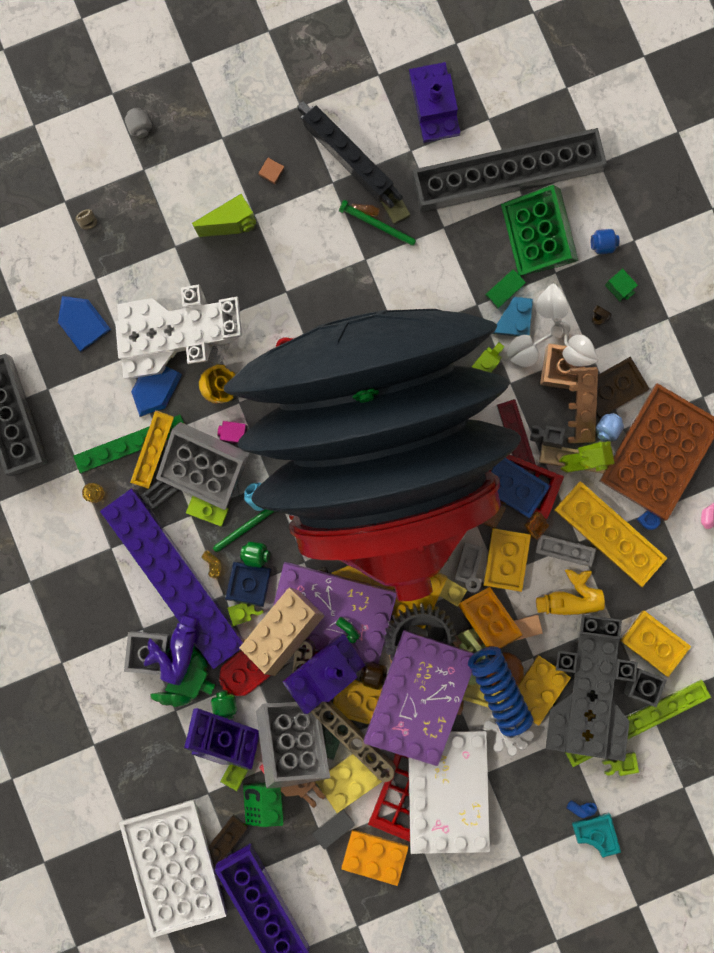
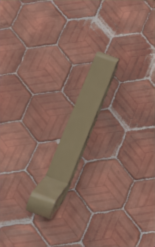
(353, 731)

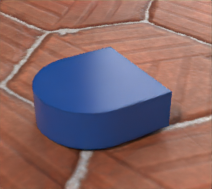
(649, 520)

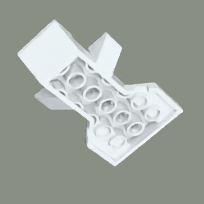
(196, 331)

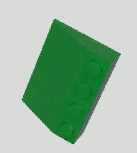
(539, 231)

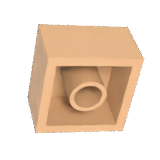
(556, 369)

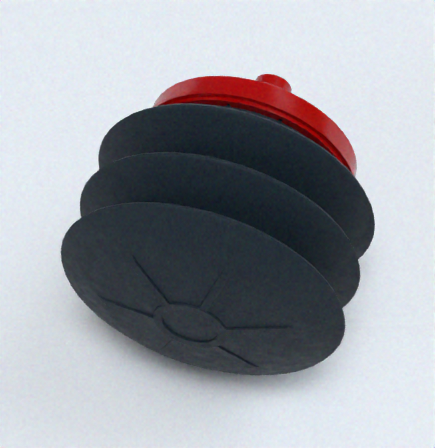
(386, 477)

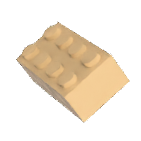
(281, 631)

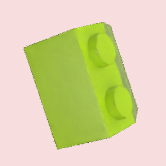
(227, 219)

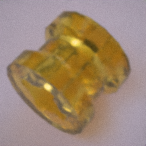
(90, 490)

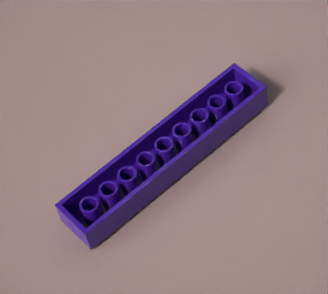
(172, 576)

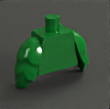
(192, 685)

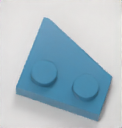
(516, 318)

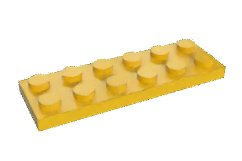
(610, 534)

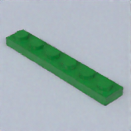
(116, 449)

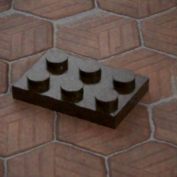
(619, 386)

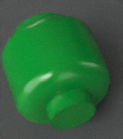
(255, 554)
(224, 705)

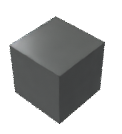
(646, 688)

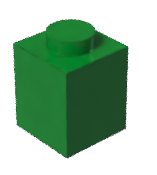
(621, 285)

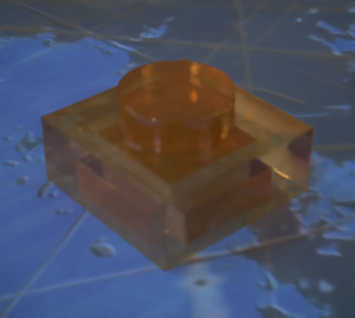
(536, 525)

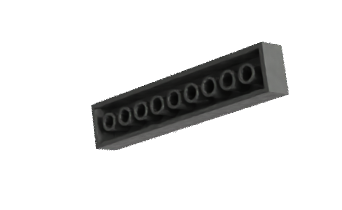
(509, 170)

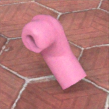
(707, 517)

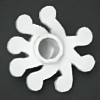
(509, 741)

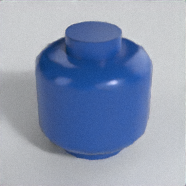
(604, 241)

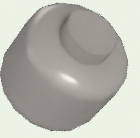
(138, 122)

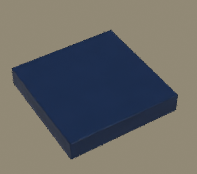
(248, 584)

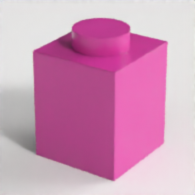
(231, 431)

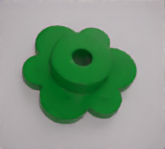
(365, 395)

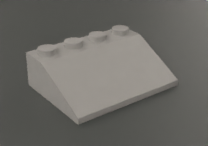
(202, 465)
(291, 745)

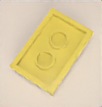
(347, 782)

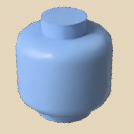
(609, 427)

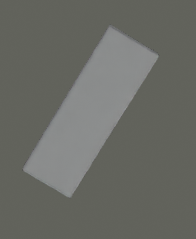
(565, 550)

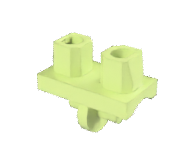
(469, 642)

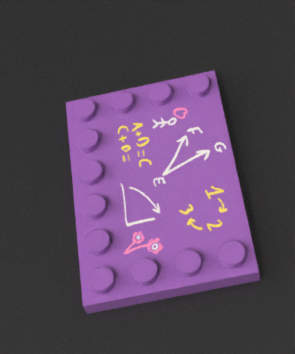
(360, 603)
(420, 698)

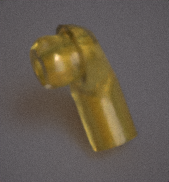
(214, 564)

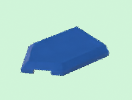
(81, 322)
(155, 391)

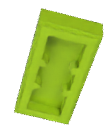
(206, 511)
(234, 776)

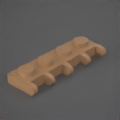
(585, 404)

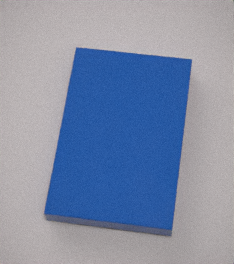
(519, 487)

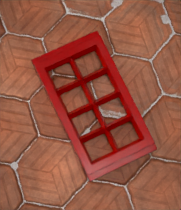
(555, 483)
(386, 825)

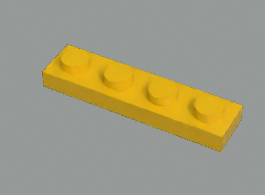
(152, 449)

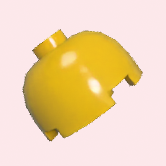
(213, 382)

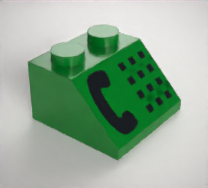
(263, 805)

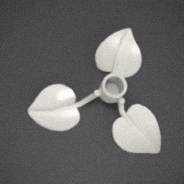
(579, 349)

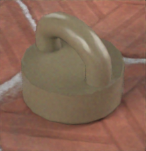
(85, 218)

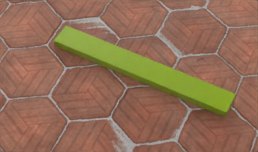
(652, 716)

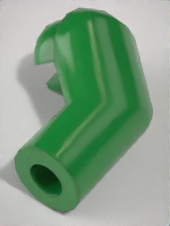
(348, 628)

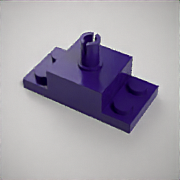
(435, 102)
(324, 674)
(221, 740)

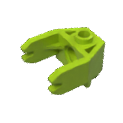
(591, 456)

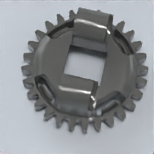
(438, 626)

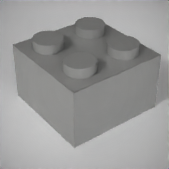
(138, 650)

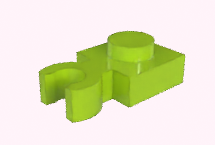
(242, 613)
(625, 767)

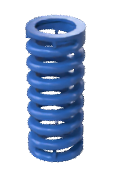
(498, 664)

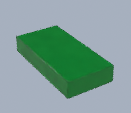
(505, 289)

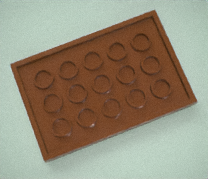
(660, 452)

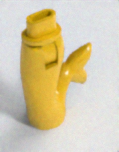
(568, 604)

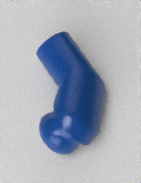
(582, 811)

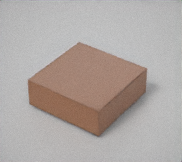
(271, 170)

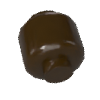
(373, 675)

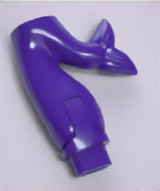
(181, 648)

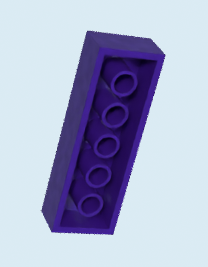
(260, 903)

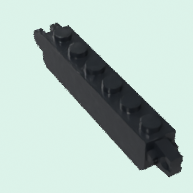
(348, 154)

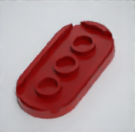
(240, 675)

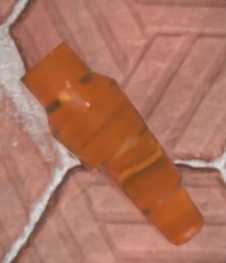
(367, 209)

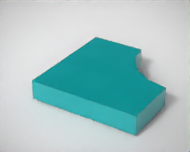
(599, 833)

